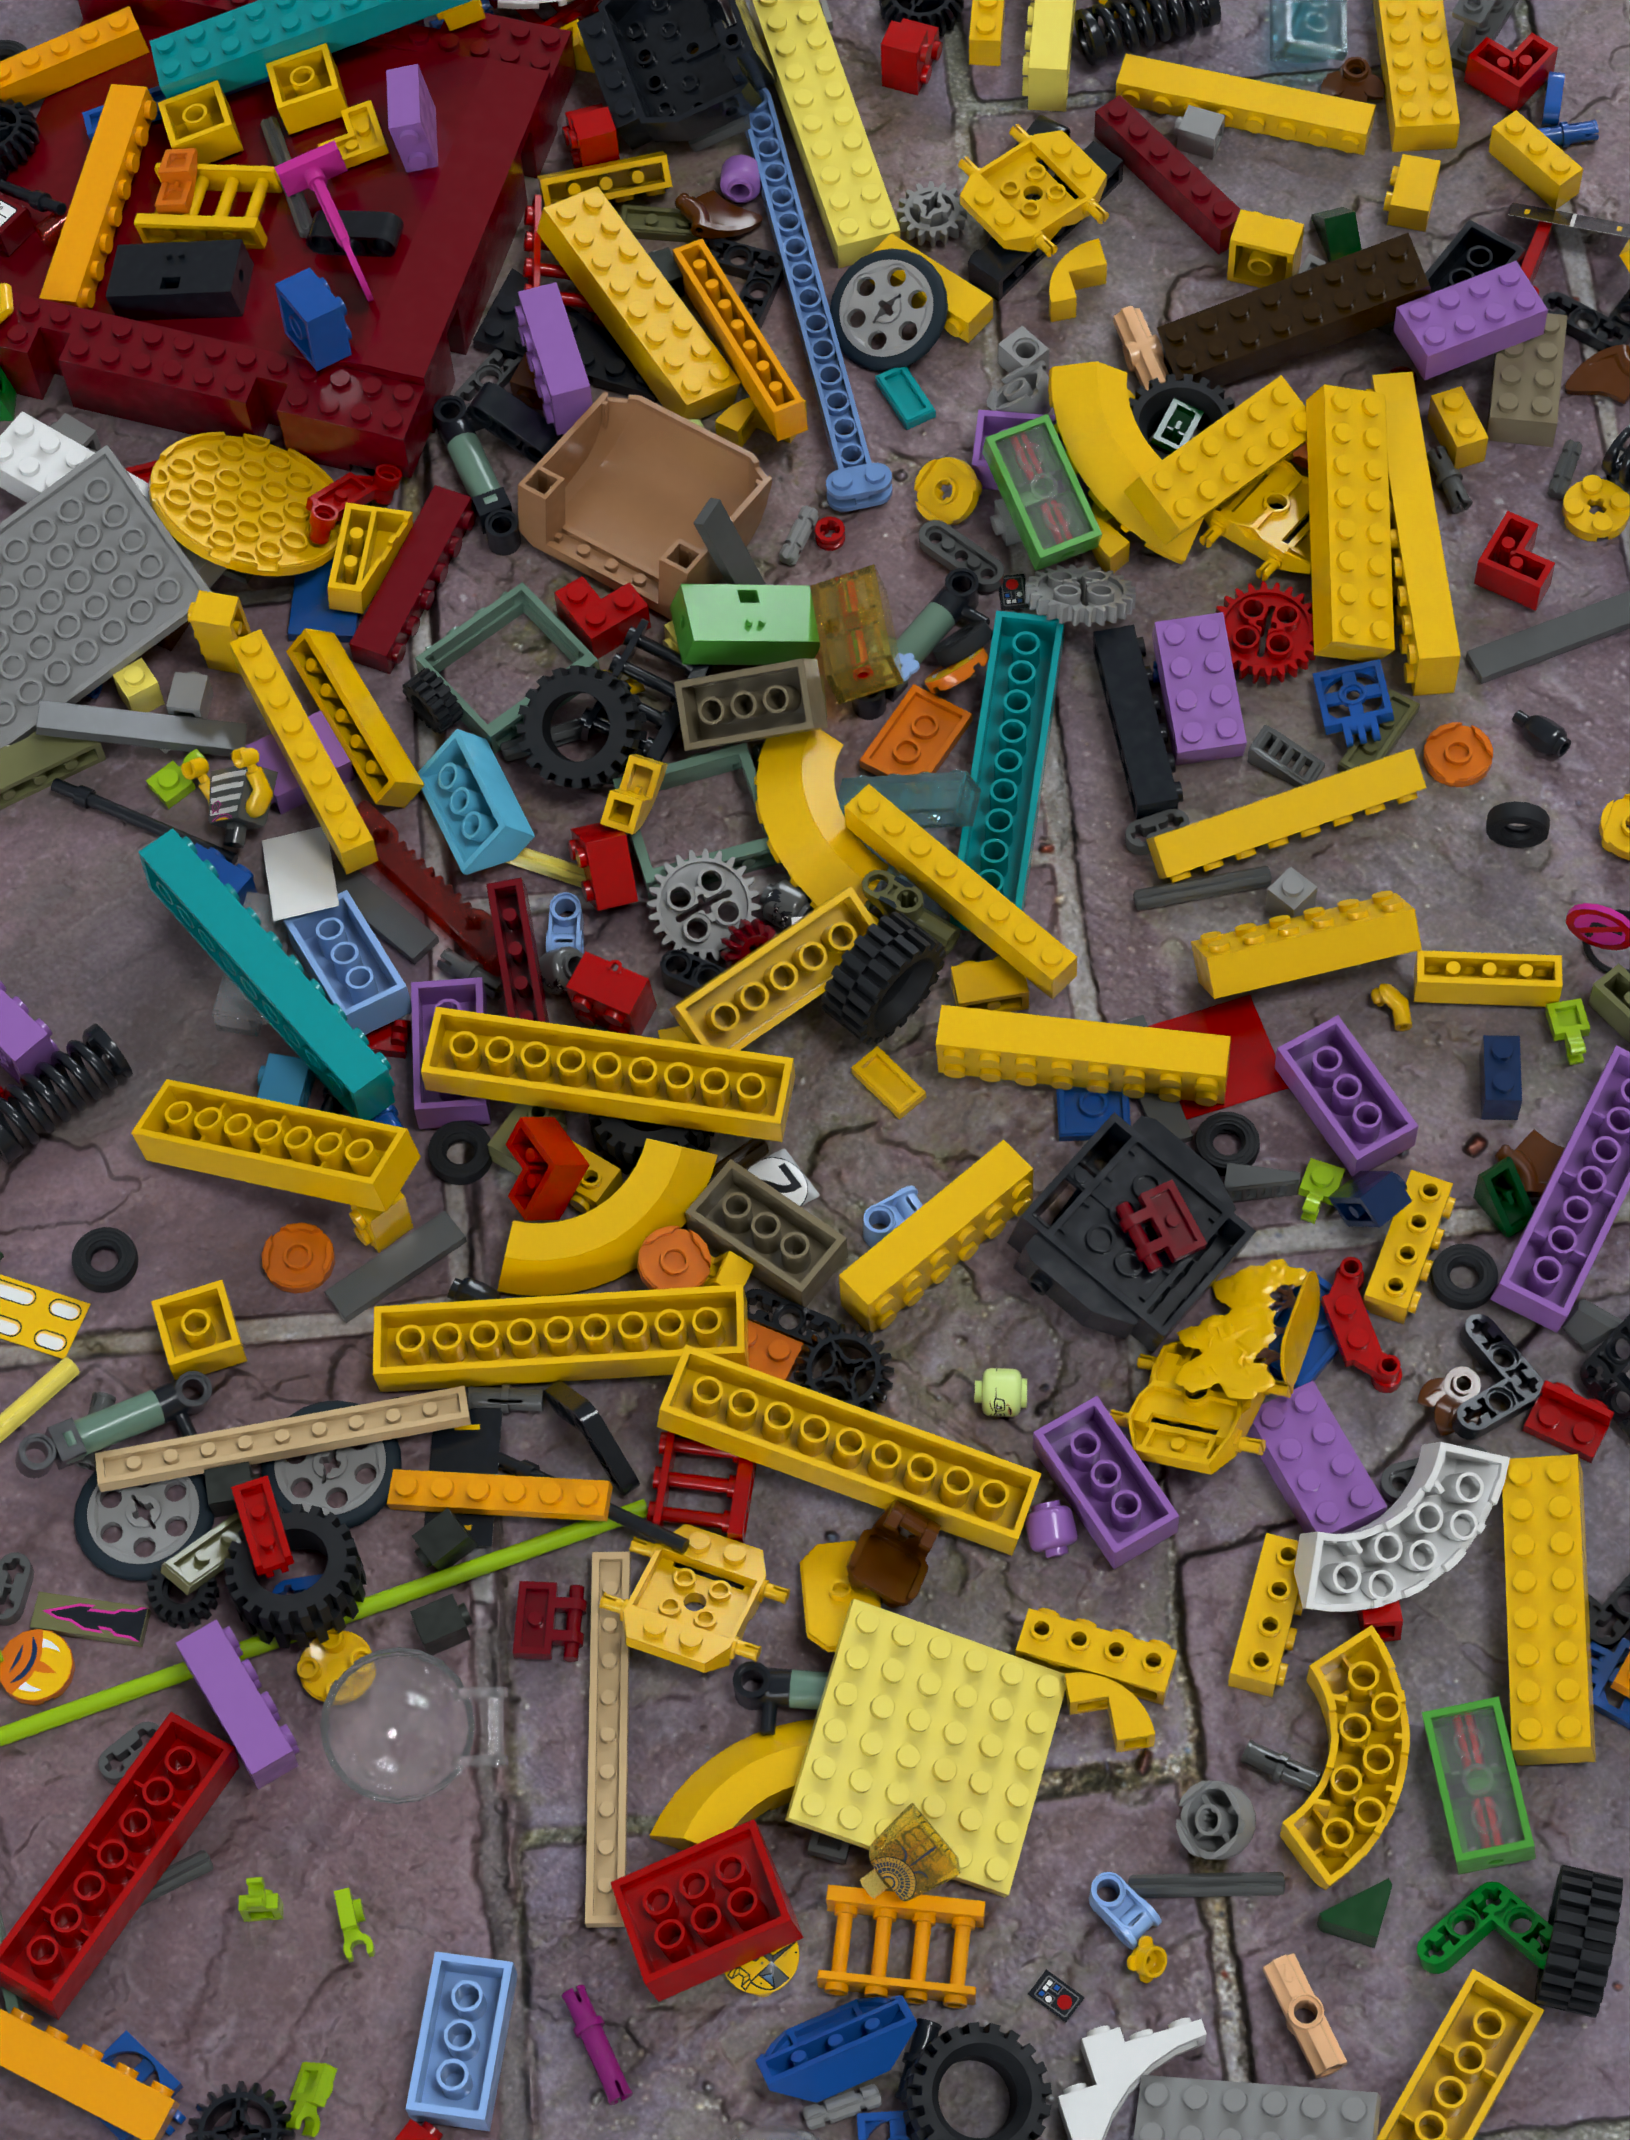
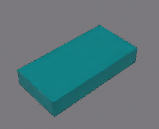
(905, 397)

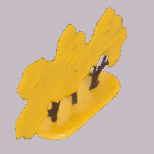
(1236, 1339)

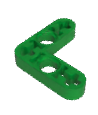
(1495, 1918)

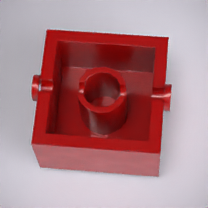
(610, 998)

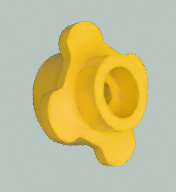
(1147, 1960)

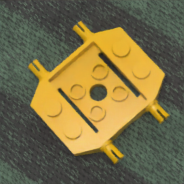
(999, 189)
(1261, 529)
(1212, 1412)
(705, 1638)

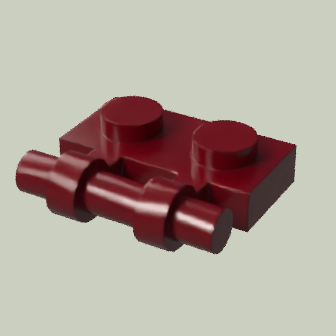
(1170, 1220)
(536, 1621)

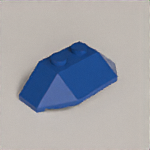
(838, 2048)

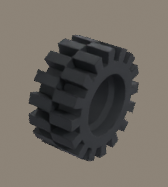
(432, 700)
(181, 1613)

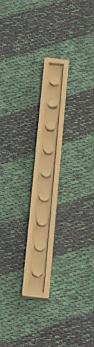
(283, 1438)
(607, 1742)

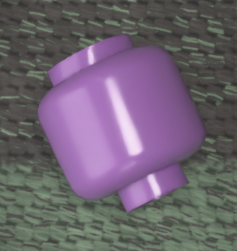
(740, 179)
(1051, 1528)

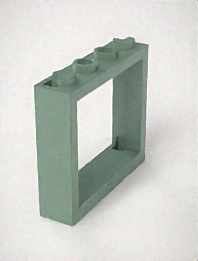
(482, 626)
(753, 854)

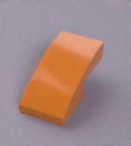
(178, 180)

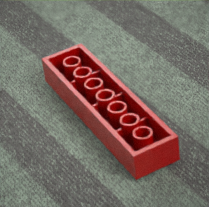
(114, 1864)

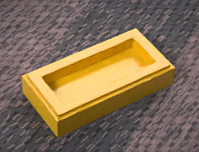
(888, 1082)

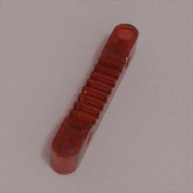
(465, 925)

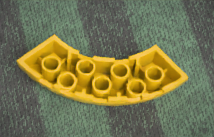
(1364, 1760)

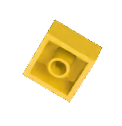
(307, 88)
(202, 122)
(1264, 249)
(199, 1330)

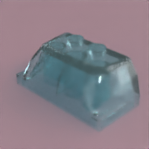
(1308, 31)

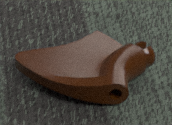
(716, 217)
(1603, 375)
(1534, 1161)

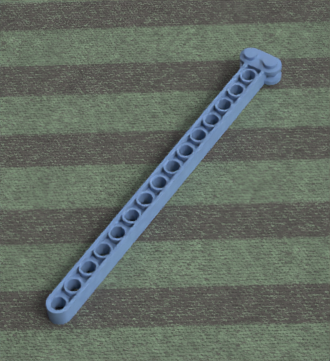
(852, 483)

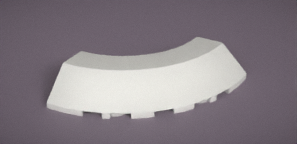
(1410, 1541)

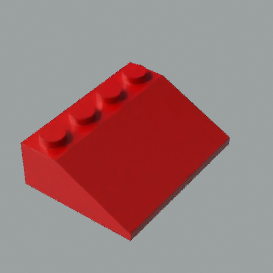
(705, 1911)

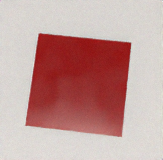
(1251, 1054)

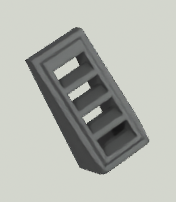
(1280, 743)
(1256, 1182)

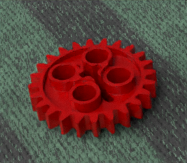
(1292, 637)

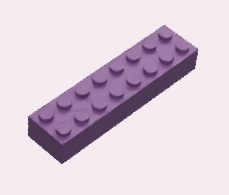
(1575, 1206)

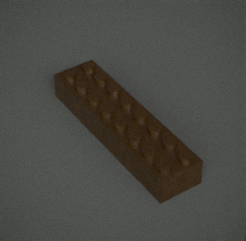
(1296, 314)

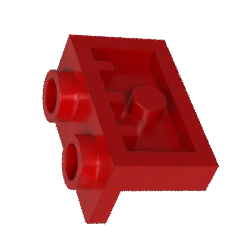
(1569, 1420)

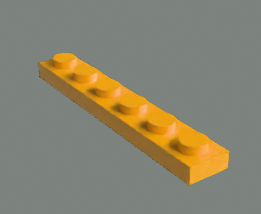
(500, 1495)

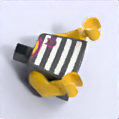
(236, 795)

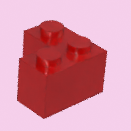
(908, 55)
(1510, 75)
(591, 136)
(1511, 567)
(598, 621)
(606, 864)
(549, 1168)

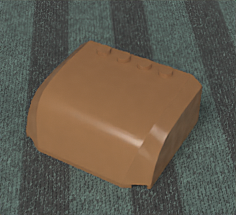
(625, 497)

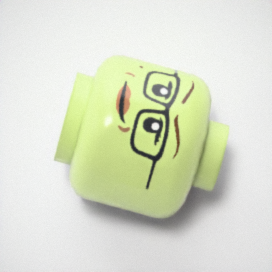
(1001, 1392)

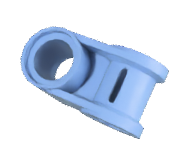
(565, 930)
(891, 1213)
(1124, 1910)

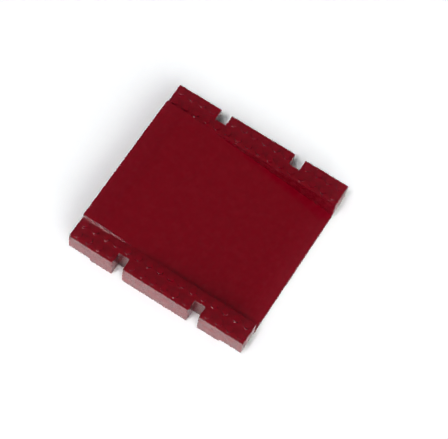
(496, 119)

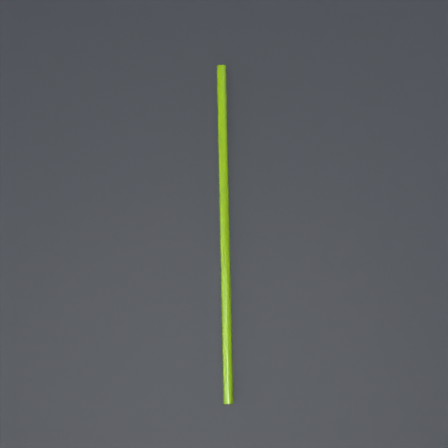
(371, 1605)

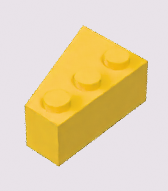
(364, 554)

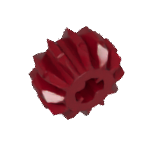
(741, 939)

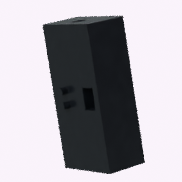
(180, 280)

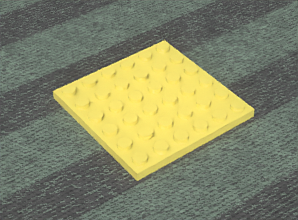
(930, 1726)

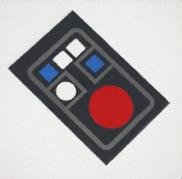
(1013, 592)
(1056, 1995)

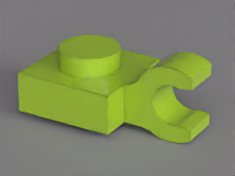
(170, 783)
(1569, 1023)
(1317, 1185)
(260, 1903)
(350, 1915)
(310, 2091)

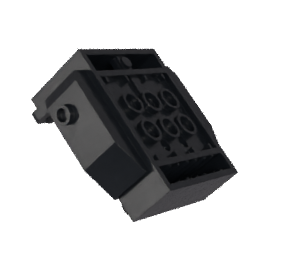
(695, 89)
(1092, 1264)

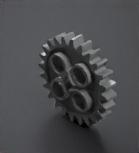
(1080, 595)
(687, 878)

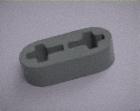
(1152, 826)
(19, 1590)
(122, 1748)

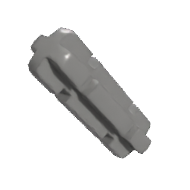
(798, 535)
(842, 2106)

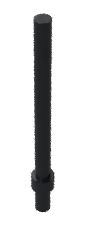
(37, 199)
(87, 798)
(616, 1514)

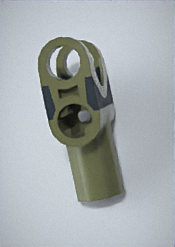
(908, 899)

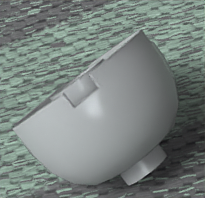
(1023, 392)
(1215, 1820)

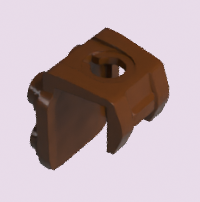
(890, 1562)

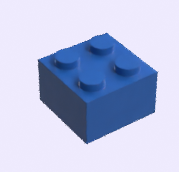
(314, 318)

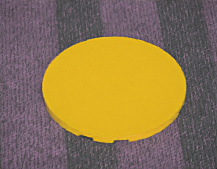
(241, 503)

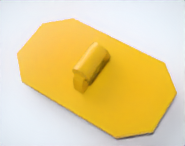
(829, 1592)

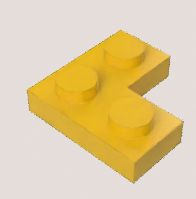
(364, 135)

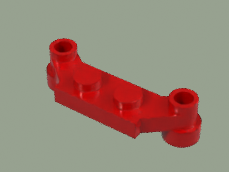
(329, 503)
(1354, 1329)

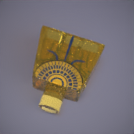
(909, 1858)

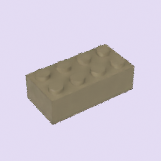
(1528, 388)
(751, 704)
(781, 1239)

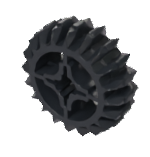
(930, 12)
(17, 134)
(859, 1366)
(238, 2103)

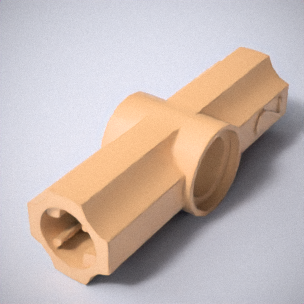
(1140, 348)
(1314, 2038)

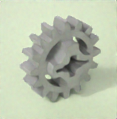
(931, 214)

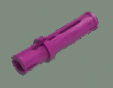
(589, 2028)

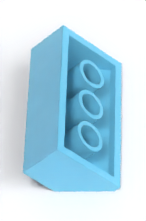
(474, 803)

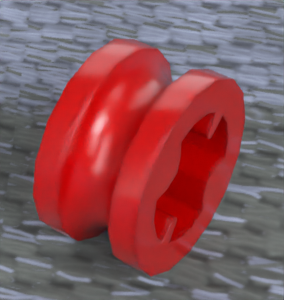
(836, 540)

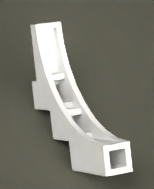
(1117, 2072)

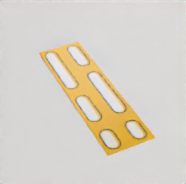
(39, 1317)

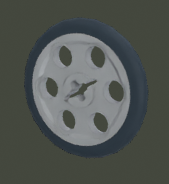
(929, 319)
(363, 1499)
(119, 1557)

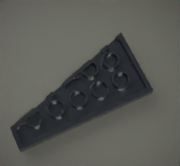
(600, 353)

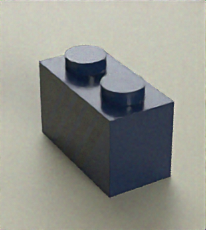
(1500, 1077)
(1370, 1198)

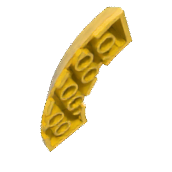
(1108, 446)
(805, 818)
(607, 1239)
(735, 1786)

